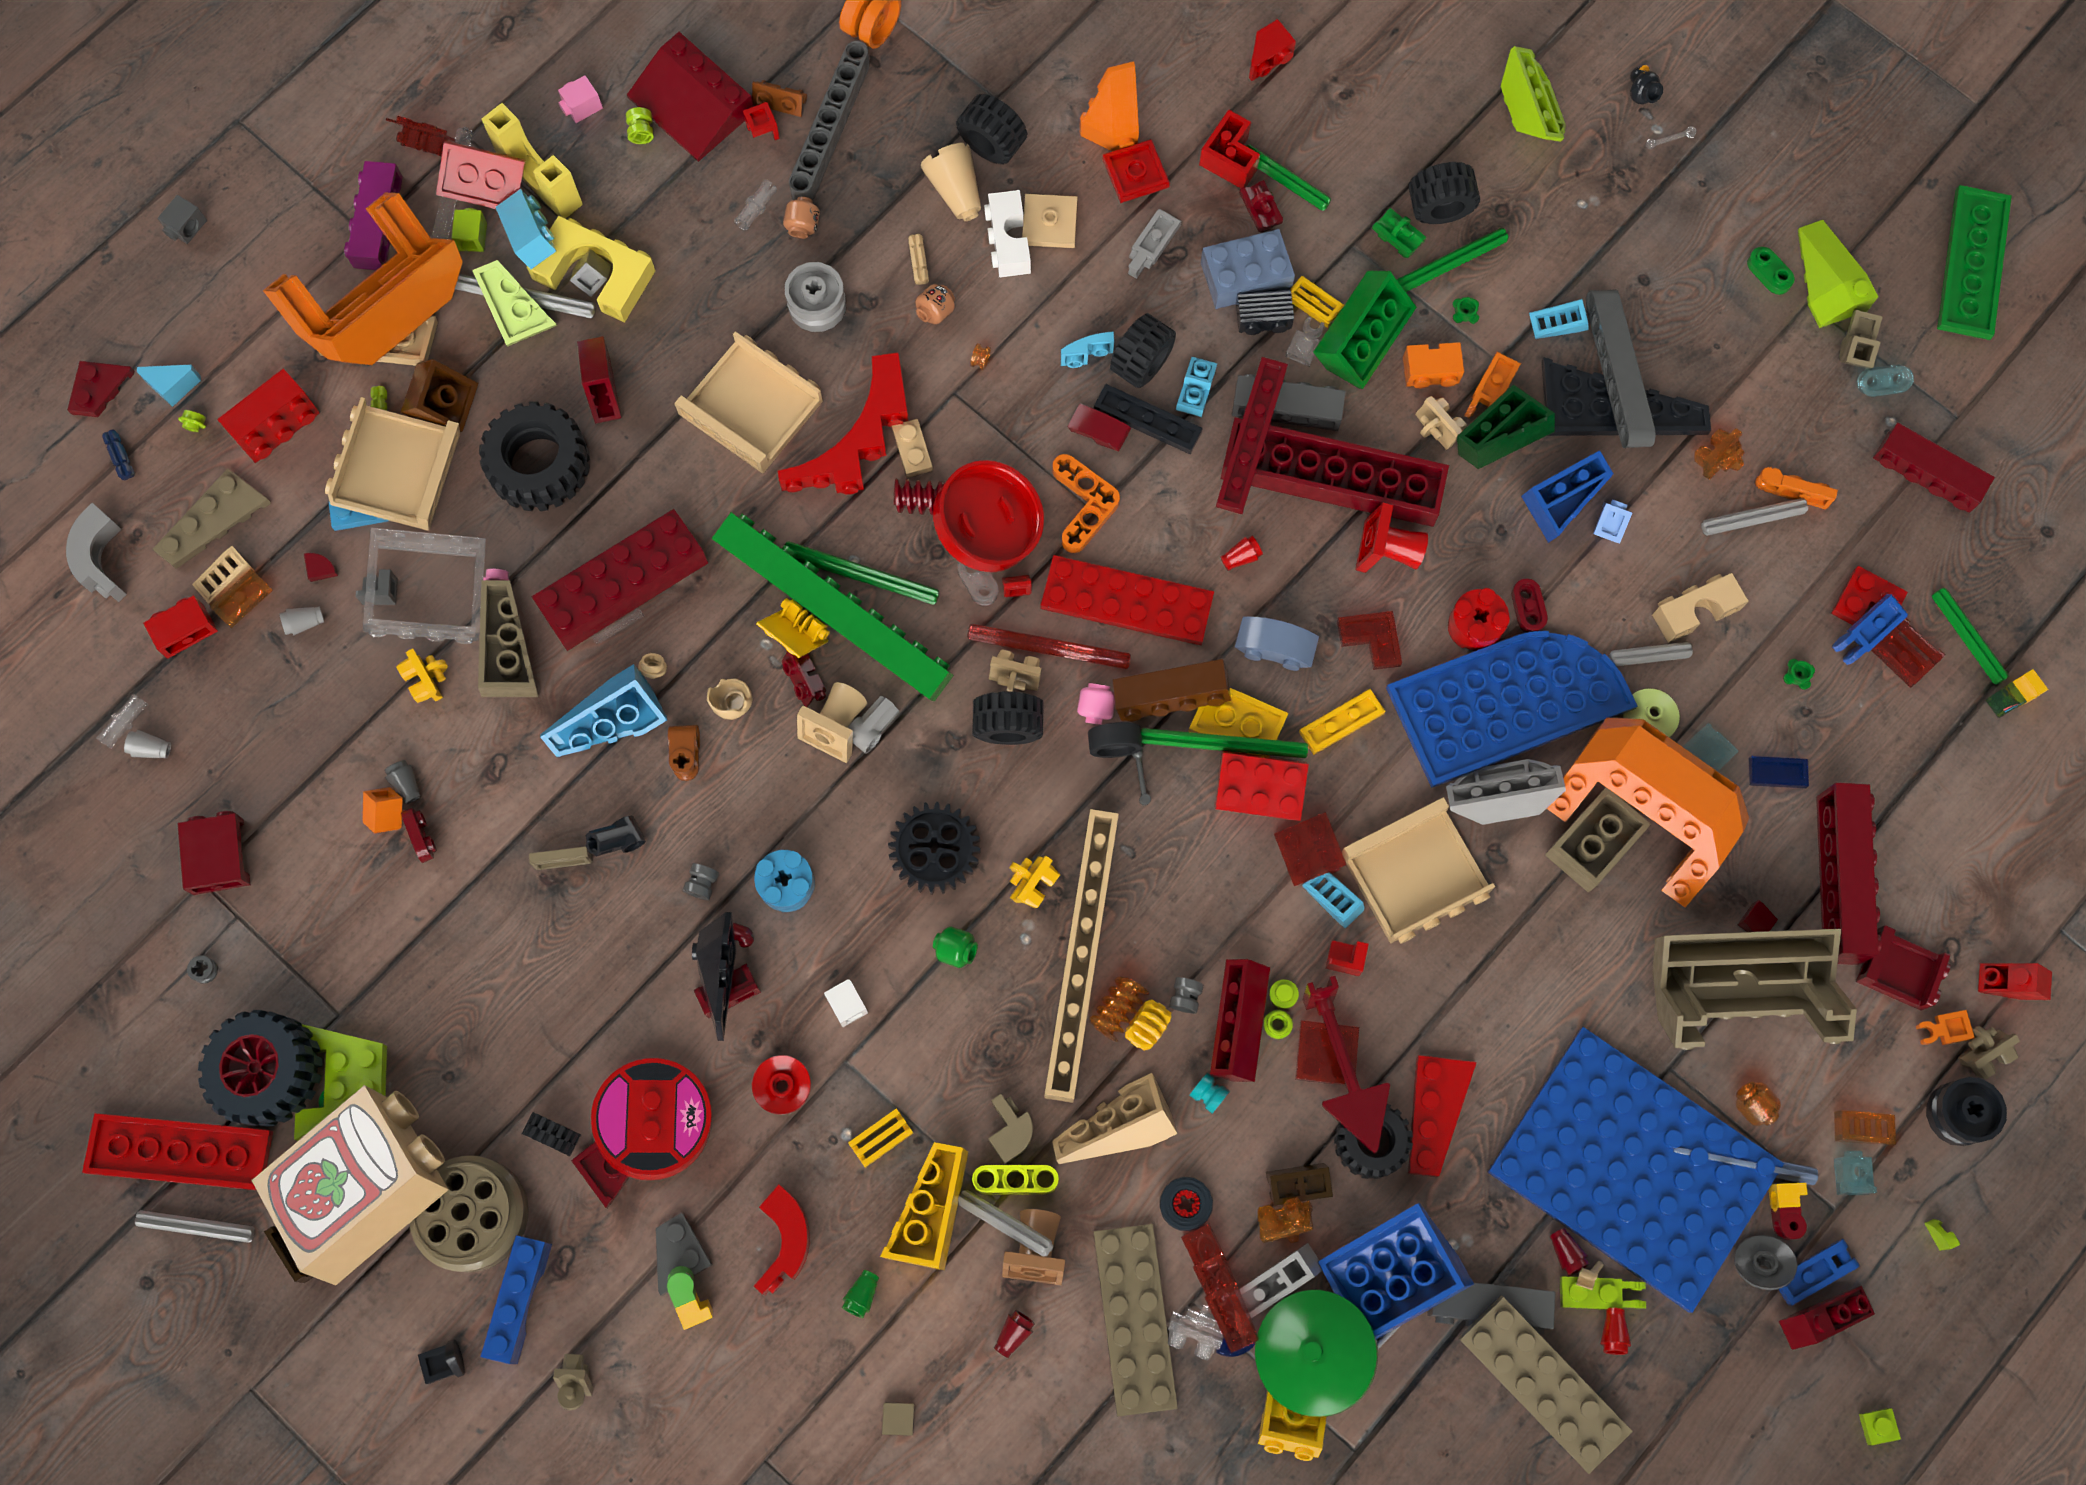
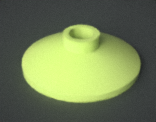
(1668, 712)

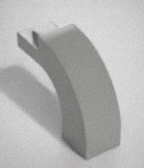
(84, 550)

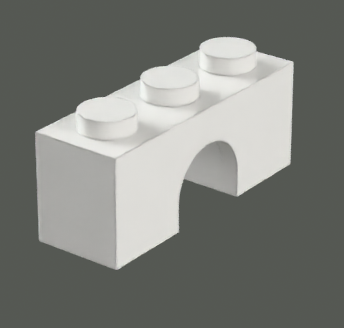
(1010, 253)

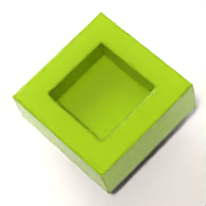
(1879, 1426)

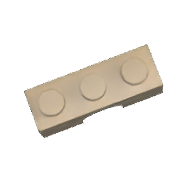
(1720, 596)

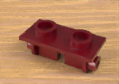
(805, 686)

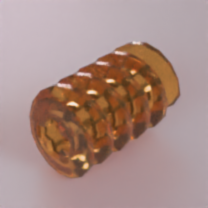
(1117, 1007)

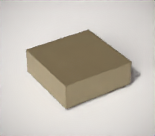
(898, 1419)

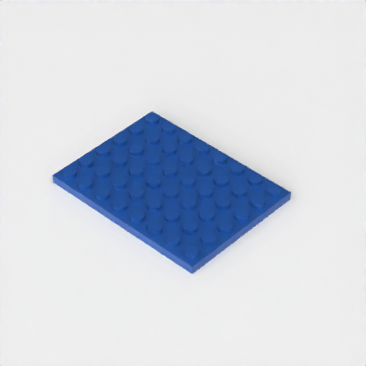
(1606, 1168)

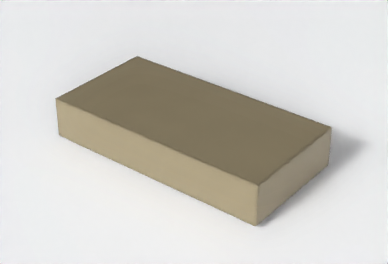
(560, 858)

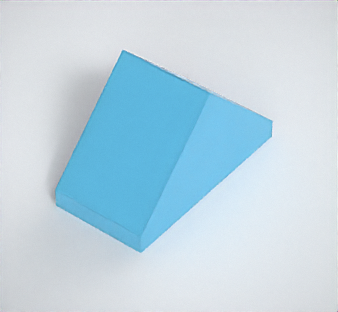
(170, 381)

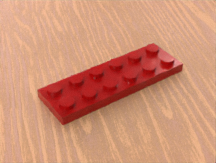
(1127, 600)
(176, 1151)

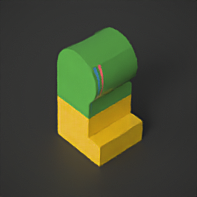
(685, 1298)

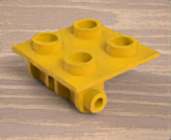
(794, 630)

